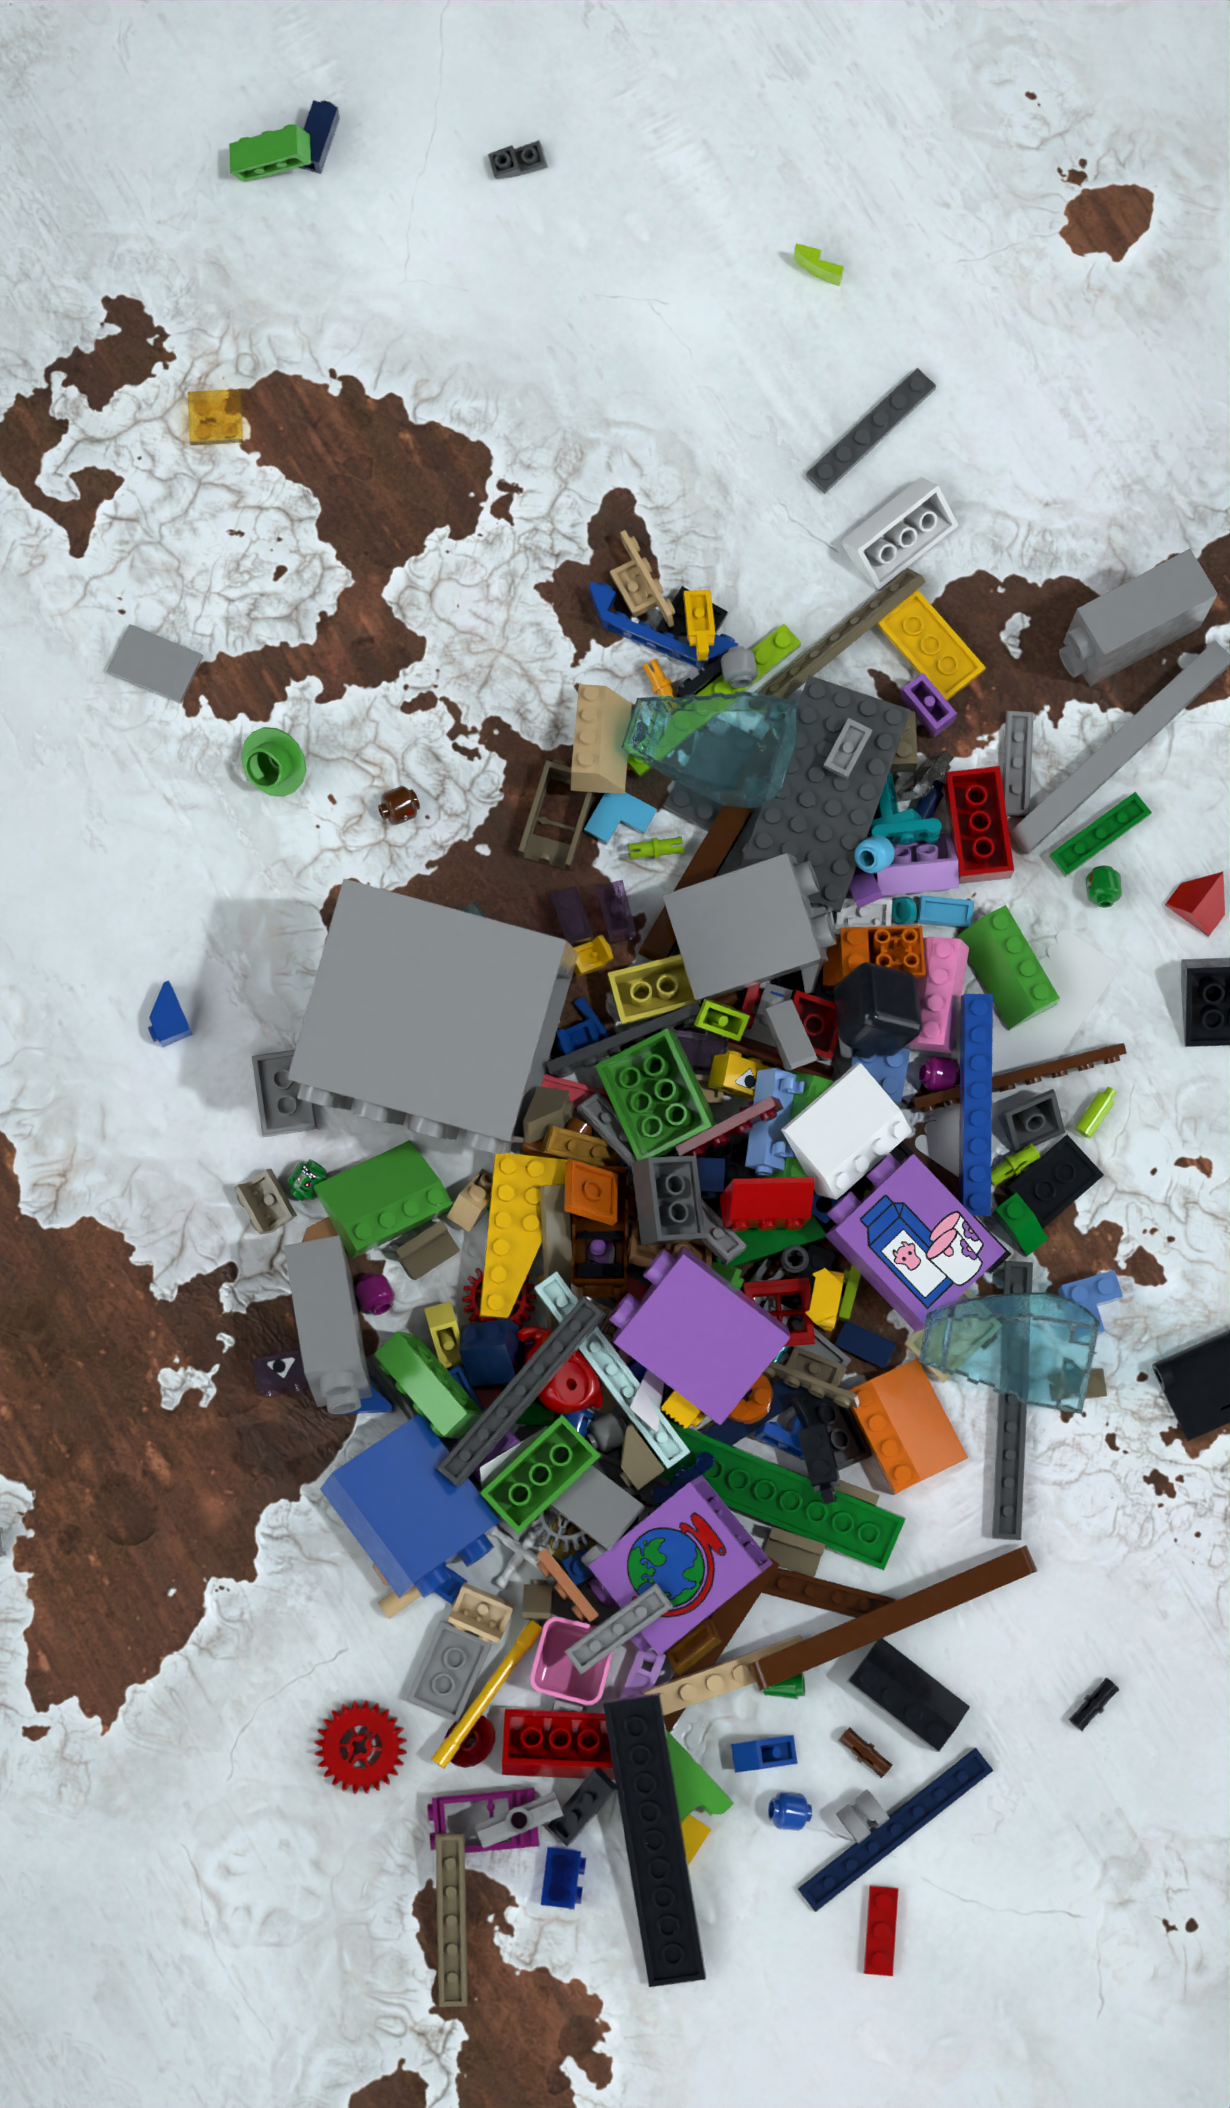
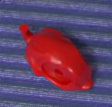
(574, 1385)

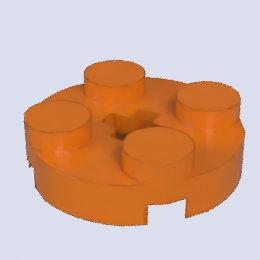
(757, 1406)

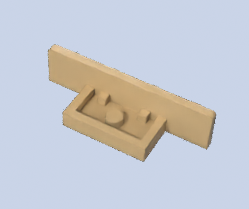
(636, 584)

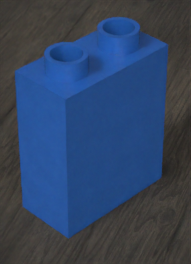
(409, 1511)

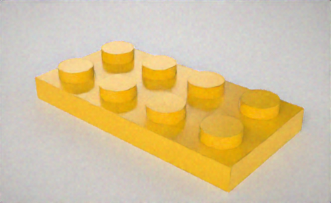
(931, 645)

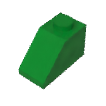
(1020, 1224)

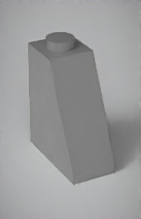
(789, 1034)

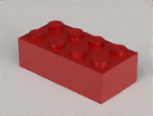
(978, 824)

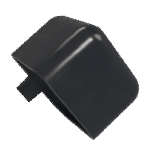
(878, 1009)

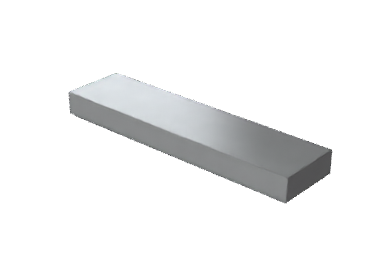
(1017, 763)
(618, 1628)

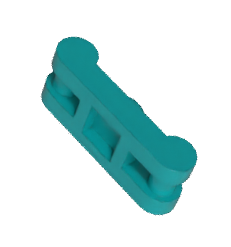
(910, 831)

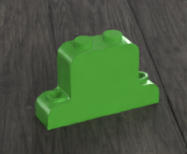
(694, 1785)

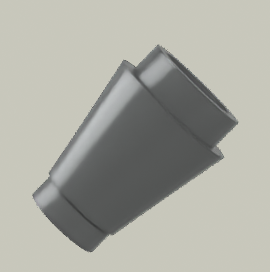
(795, 1252)

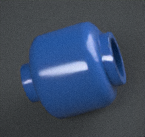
(789, 1811)

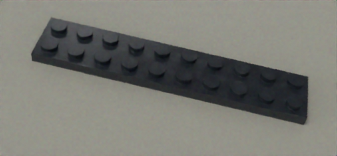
(654, 1840)

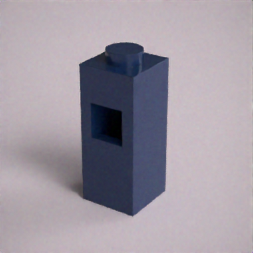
(321, 126)

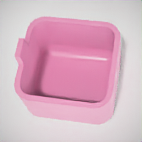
(554, 1671)

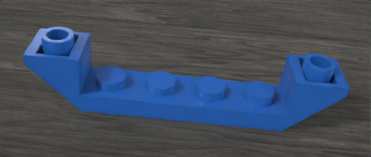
(603, 600)

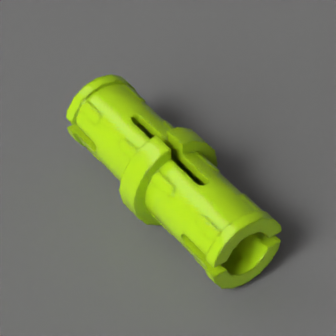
(655, 848)
(1014, 1164)

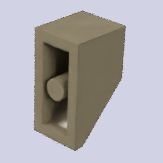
(547, 1107)
(637, 1460)
(537, 1600)

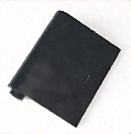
(1198, 1385)

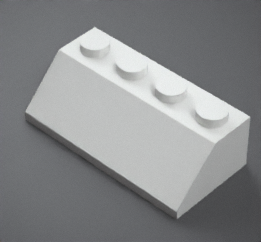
(900, 532)

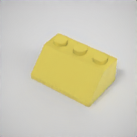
(651, 989)

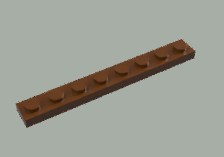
(1030, 1075)

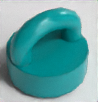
(904, 910)

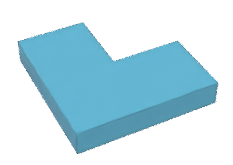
(616, 809)

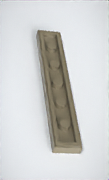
(555, 1239)
(451, 1919)

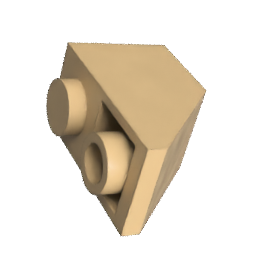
(472, 1201)

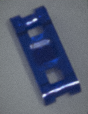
(684, 1476)

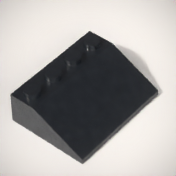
(1206, 1001)

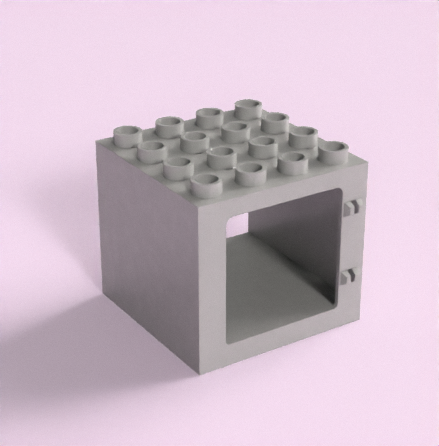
(431, 1017)

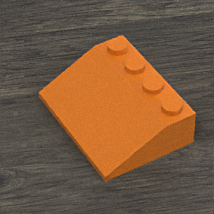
(906, 1426)

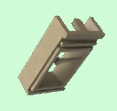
(547, 850)

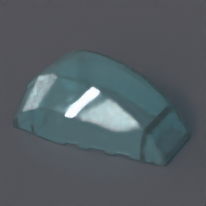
(717, 744)
(1016, 1344)

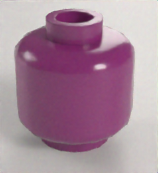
(939, 1073)
(374, 1294)

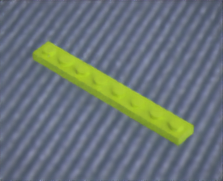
(767, 656)

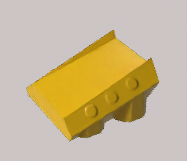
(826, 1298)

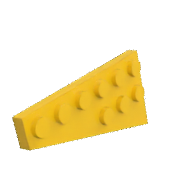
(514, 1227)

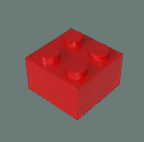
(819, 1022)

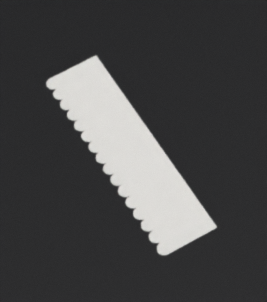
(1079, 978)

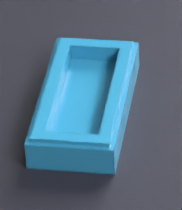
(945, 912)

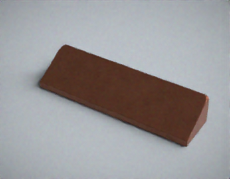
(769, 1054)

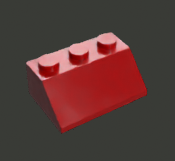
(767, 1203)

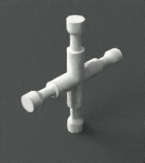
(521, 1550)

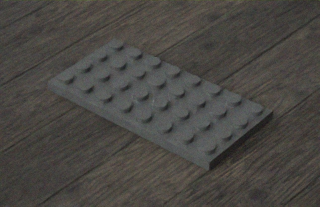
(817, 811)

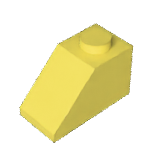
(445, 1333)

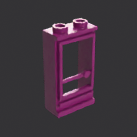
(516, 1798)

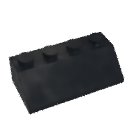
(908, 1694)

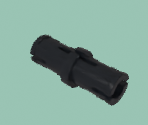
(1094, 1704)

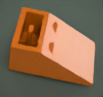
(887, 946)

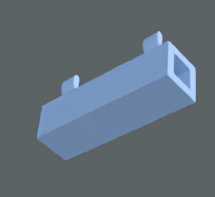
(766, 1141)

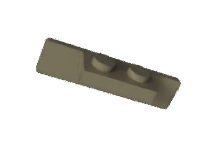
(816, 1374)

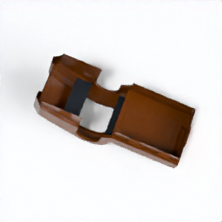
(602, 1278)

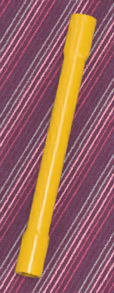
(452, 1742)

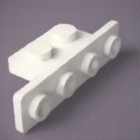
(870, 915)

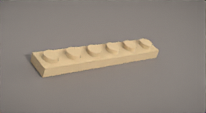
(714, 1679)

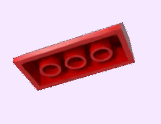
(555, 1744)

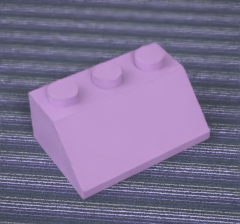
(920, 868)

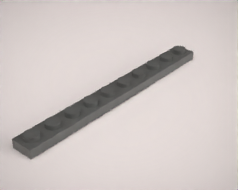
(1010, 1434)

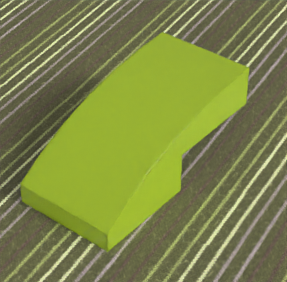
(810, 260)

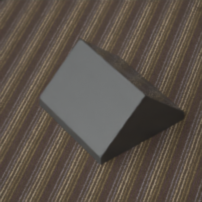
(1032, 1121)

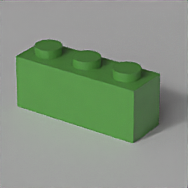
(269, 153)

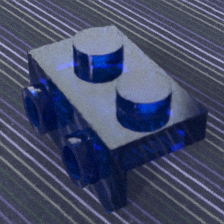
(561, 1878)

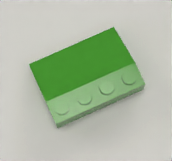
(656, 1095)
(383, 1198)

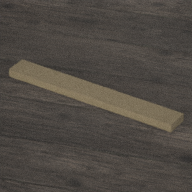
(844, 634)

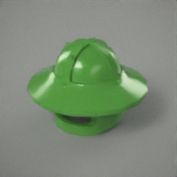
(273, 761)

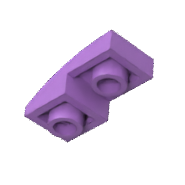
(864, 888)

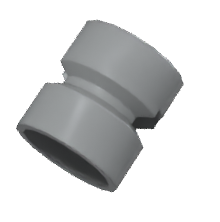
(862, 1816)

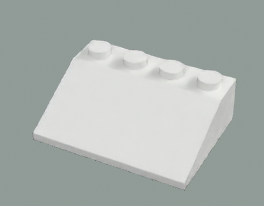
(846, 1132)

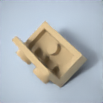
(481, 1613)

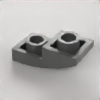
(519, 161)

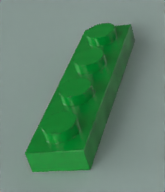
(1100, 834)

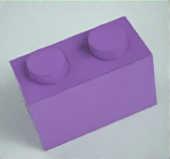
(929, 705)

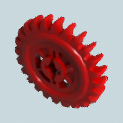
(343, 1769)

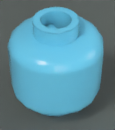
(874, 854)

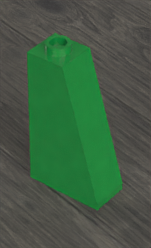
(773, 1243)

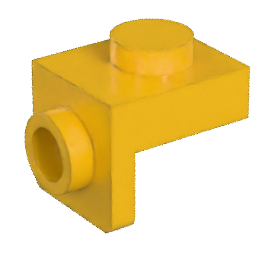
(592, 956)

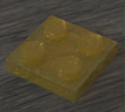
(215, 417)

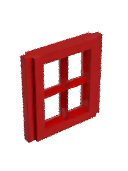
(787, 1287)

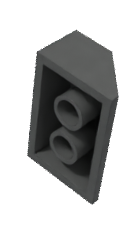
(668, 1200)

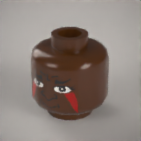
(399, 805)

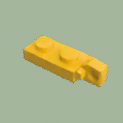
(699, 621)

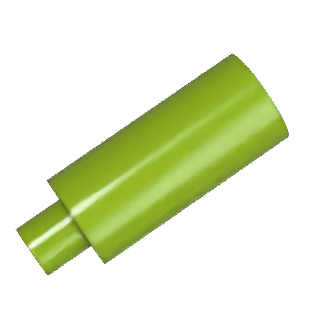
(1095, 1113)

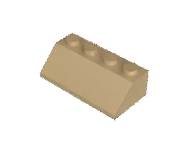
(600, 729)

